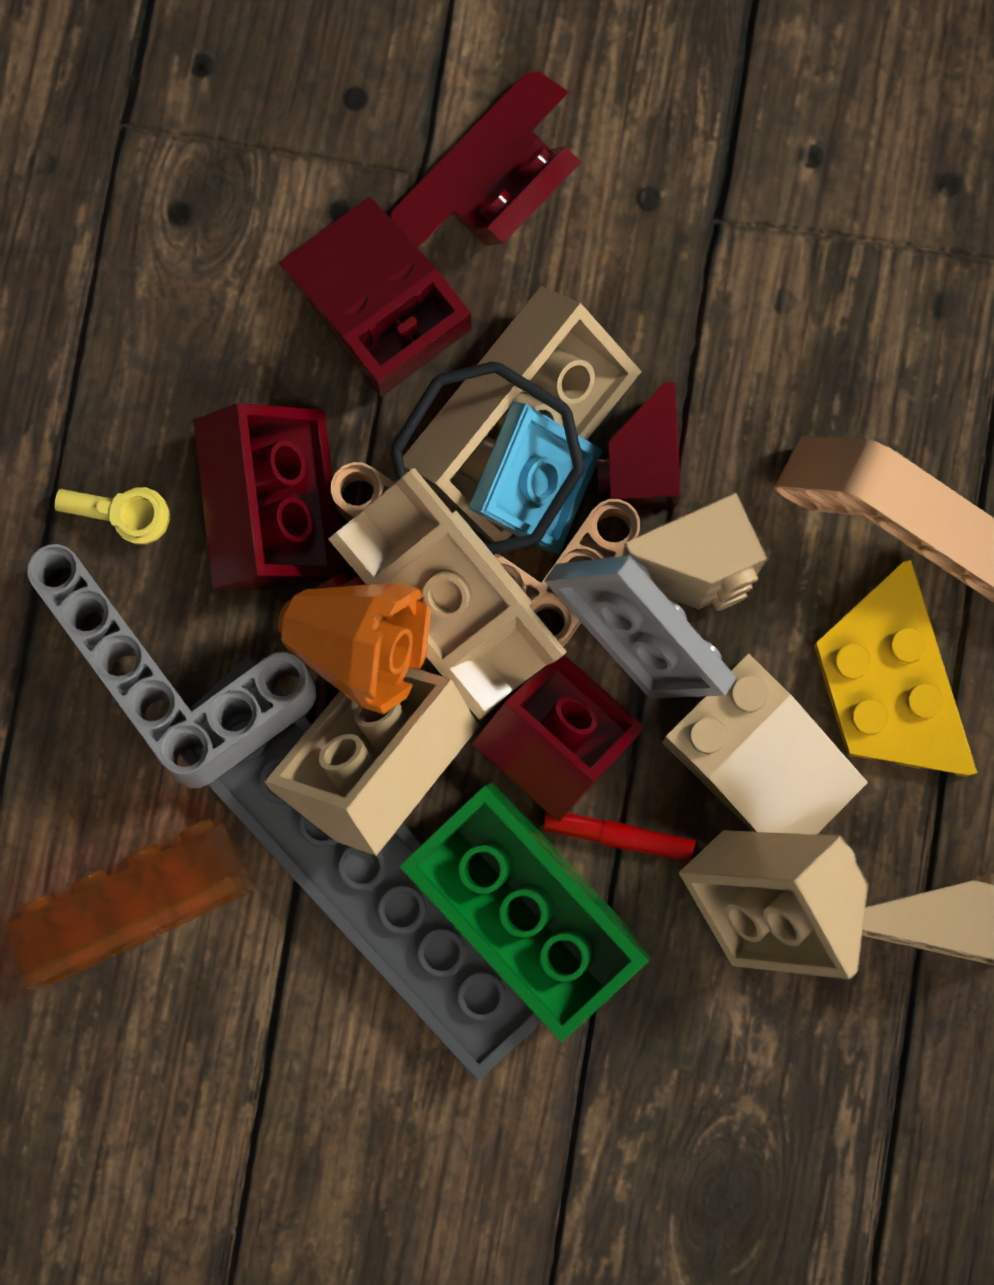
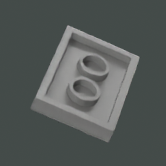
(641, 627)

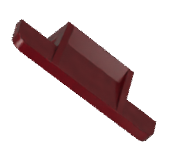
(494, 171)

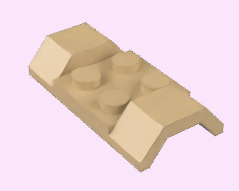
(479, 615)

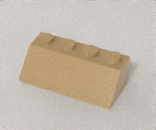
(552, 346)

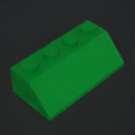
(527, 911)

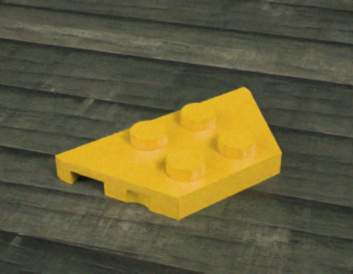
(892, 681)

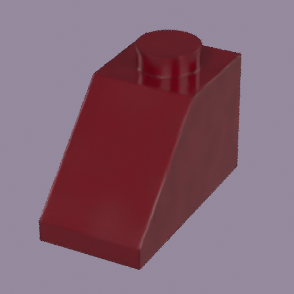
(645, 455)

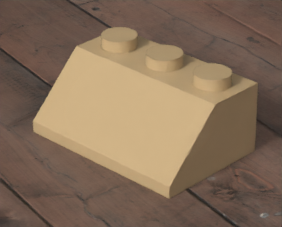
(703, 556)
(367, 769)
(782, 901)

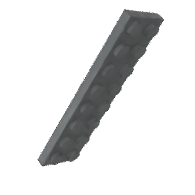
(377, 906)

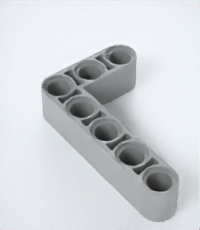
(148, 684)

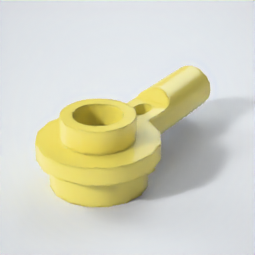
(137, 514)

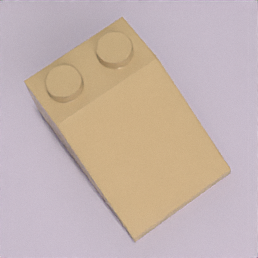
(765, 756)
(942, 921)

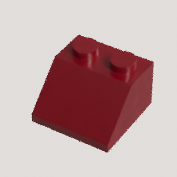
(558, 736)

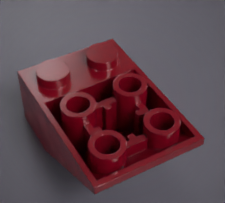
(378, 295)

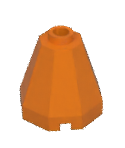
(360, 638)

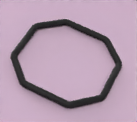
(533, 390)

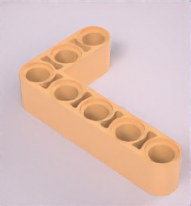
(898, 497)
(584, 546)

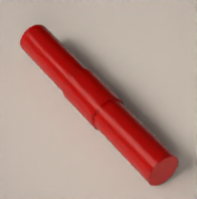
(621, 836)

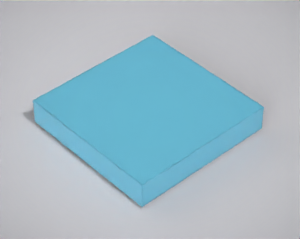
(527, 472)

